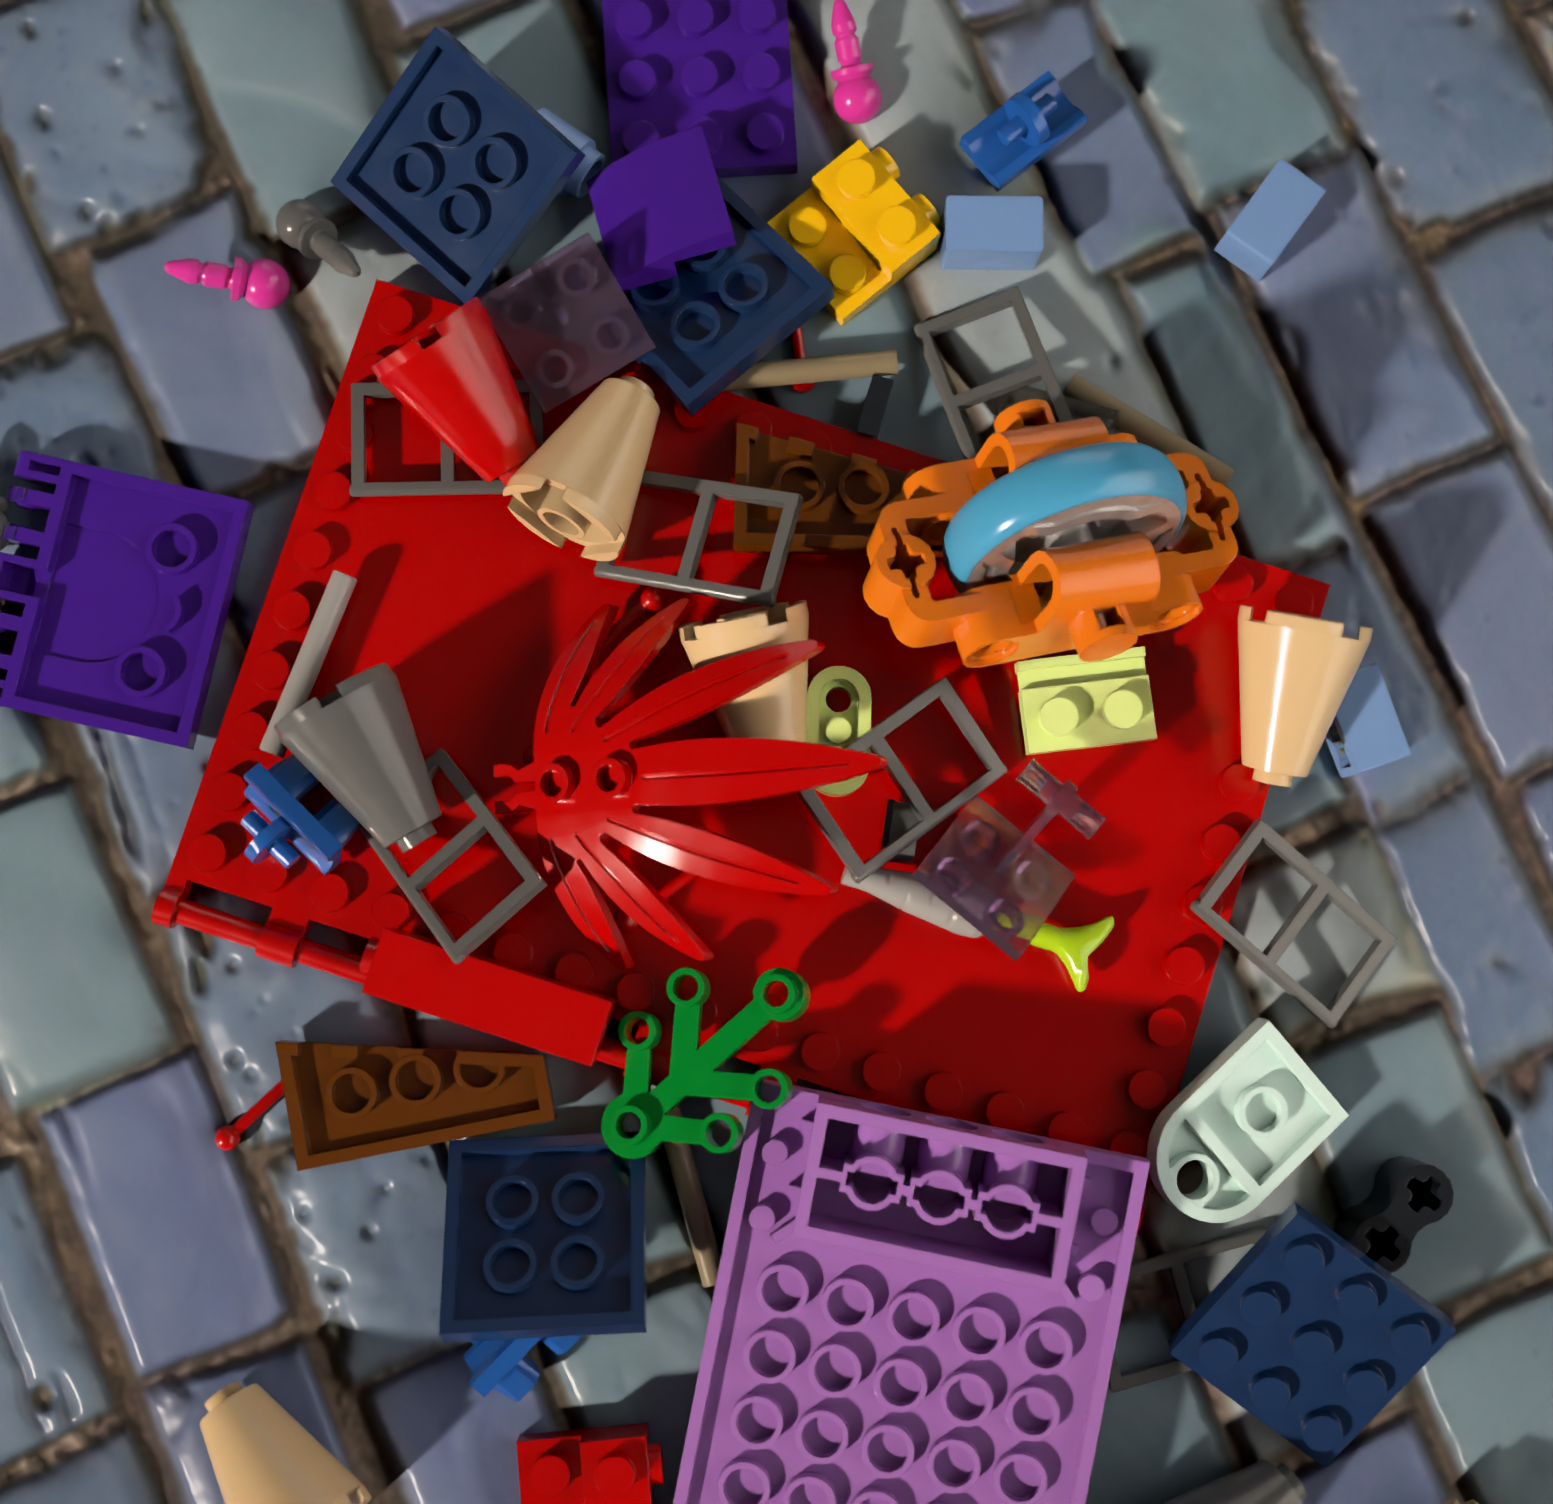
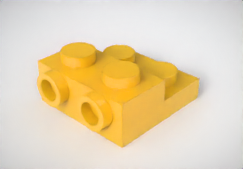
(859, 228)

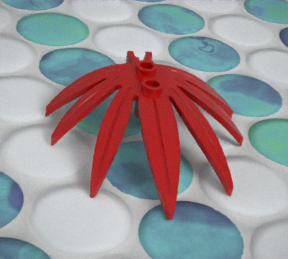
(596, 779)

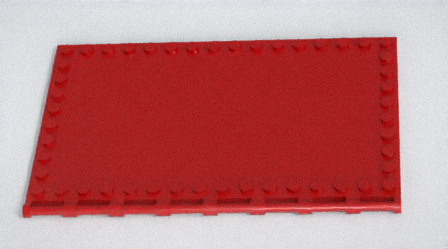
(897, 1007)

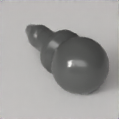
(306, 229)

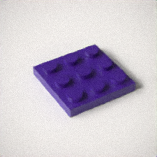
(707, 67)

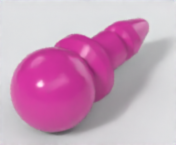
(856, 94)
(260, 282)

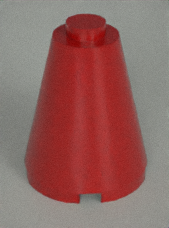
(463, 391)

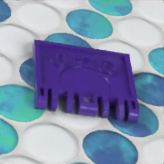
(120, 598)

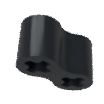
(1393, 1212)

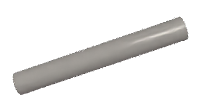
(310, 656)

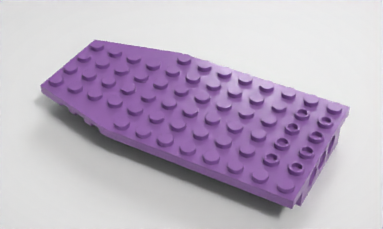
(909, 1311)

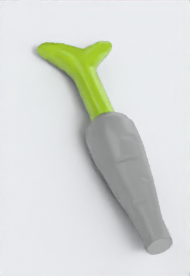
(906, 893)

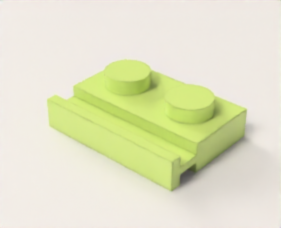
(1085, 703)

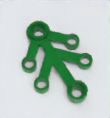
(694, 1068)

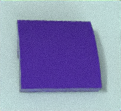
(660, 208)

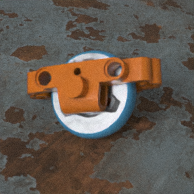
(1051, 542)

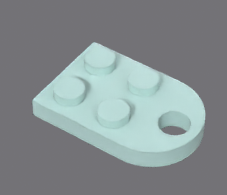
(1246, 1124)

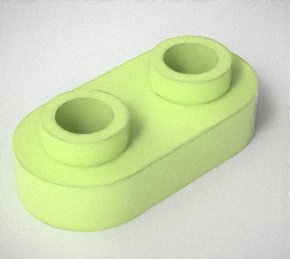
(834, 727)

